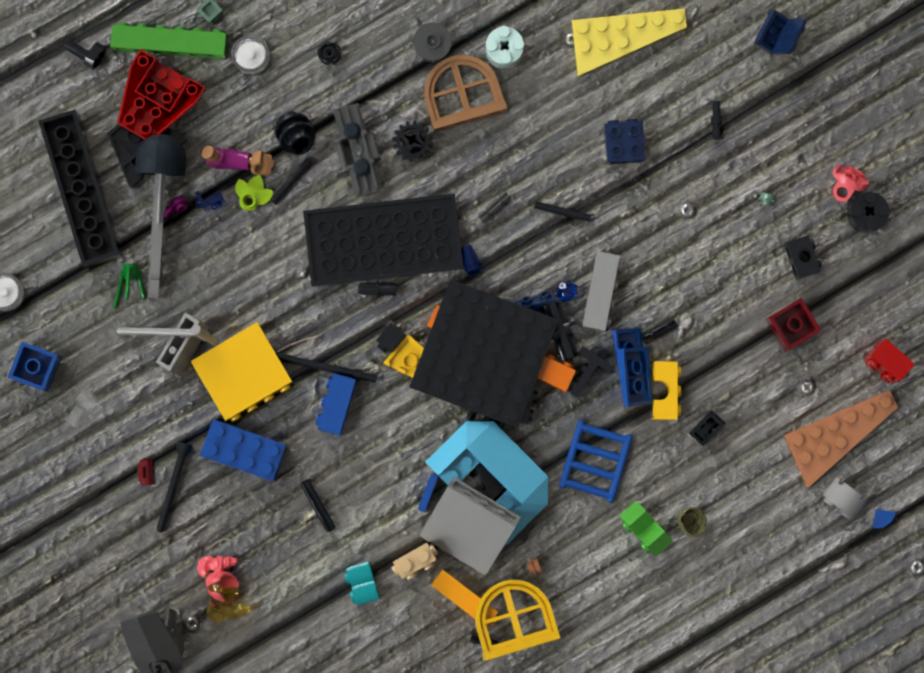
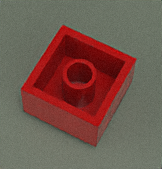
(888, 361)

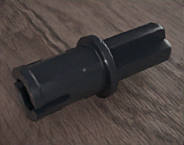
(377, 289)

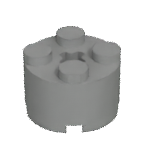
(845, 498)

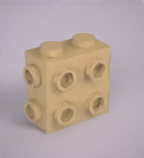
(413, 561)

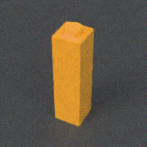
(461, 595)

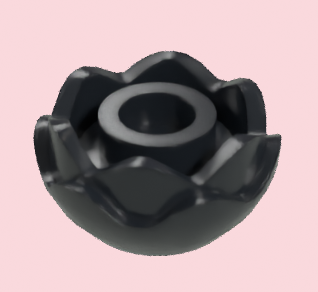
(328, 47)

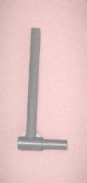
(196, 331)

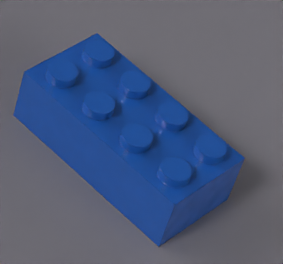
(243, 450)

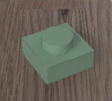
(209, 10)

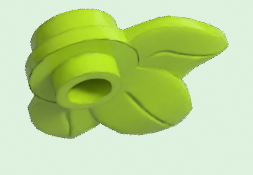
(252, 190)

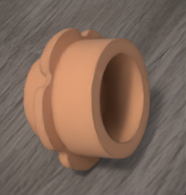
(534, 566)

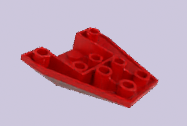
(155, 96)

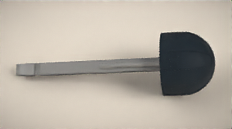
(161, 157)

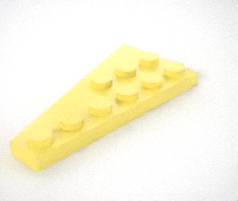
(613, 37)

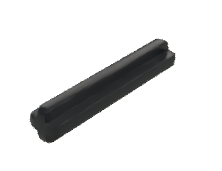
(317, 505)

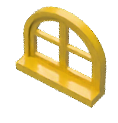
(520, 642)

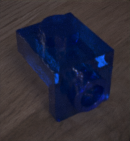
(213, 202)

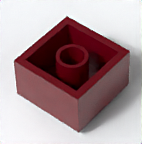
(793, 324)

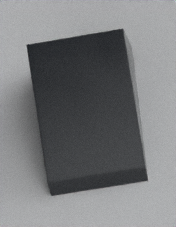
(707, 427)

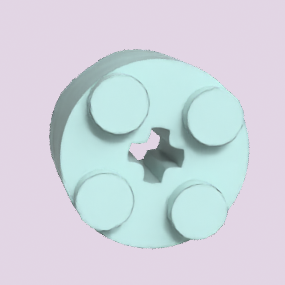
(504, 37)

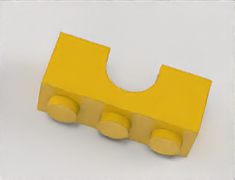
(668, 374)

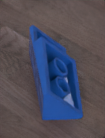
(632, 367)

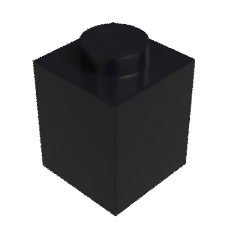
(390, 338)

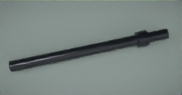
(356, 374)

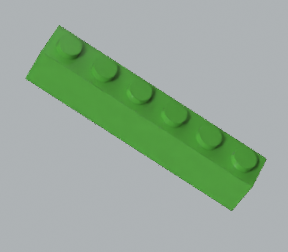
(169, 41)

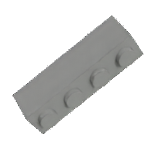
(600, 292)

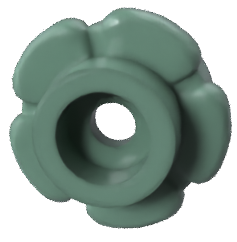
(767, 198)

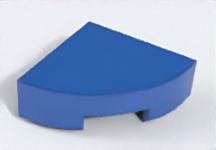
(882, 518)

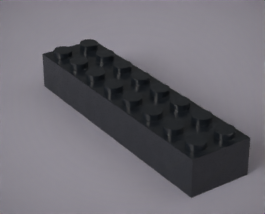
(80, 188)

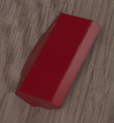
(145, 472)

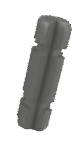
(494, 206)

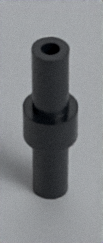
(716, 120)

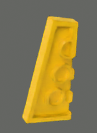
(406, 356)

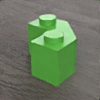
(643, 526)

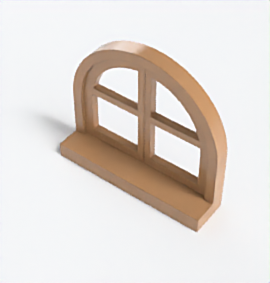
(468, 115)

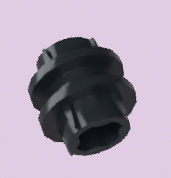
(295, 133)

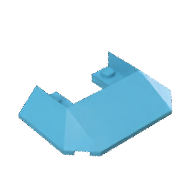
(489, 445)

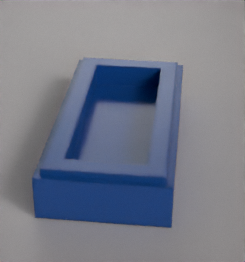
(428, 492)

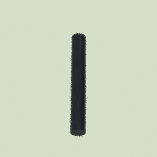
(291, 180)
(562, 211)

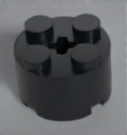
(878, 212)

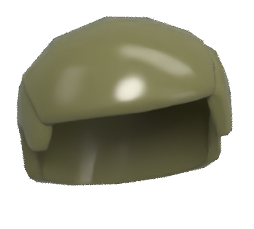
(692, 521)

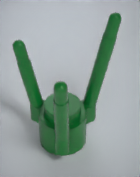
(129, 273)

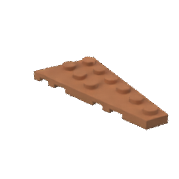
(829, 439)

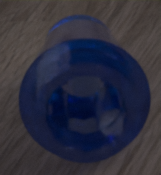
(470, 260)

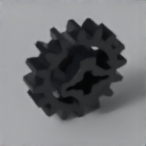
(407, 152)

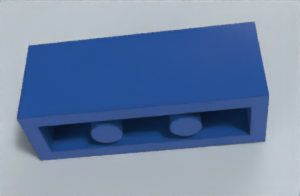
(336, 404)

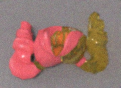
(222, 588)

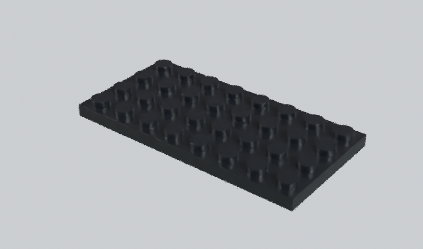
(383, 240)

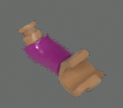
(234, 159)

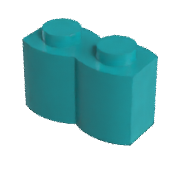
(362, 583)

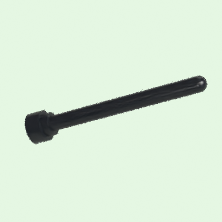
(183, 451)

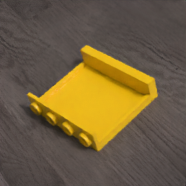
(242, 373)

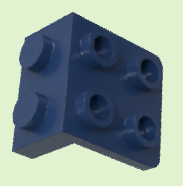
(779, 33)

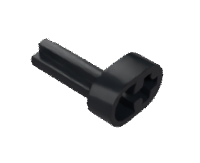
(91, 58)

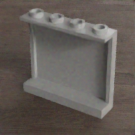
(469, 526)

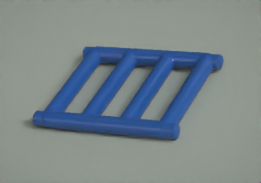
(577, 445)

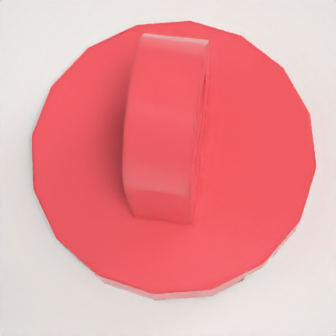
(850, 179)

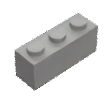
(181, 348)

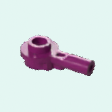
(177, 204)

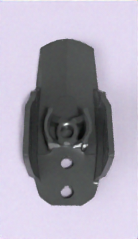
(154, 641)

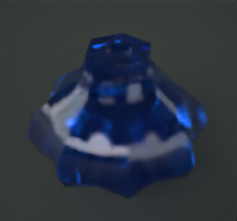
(566, 291)

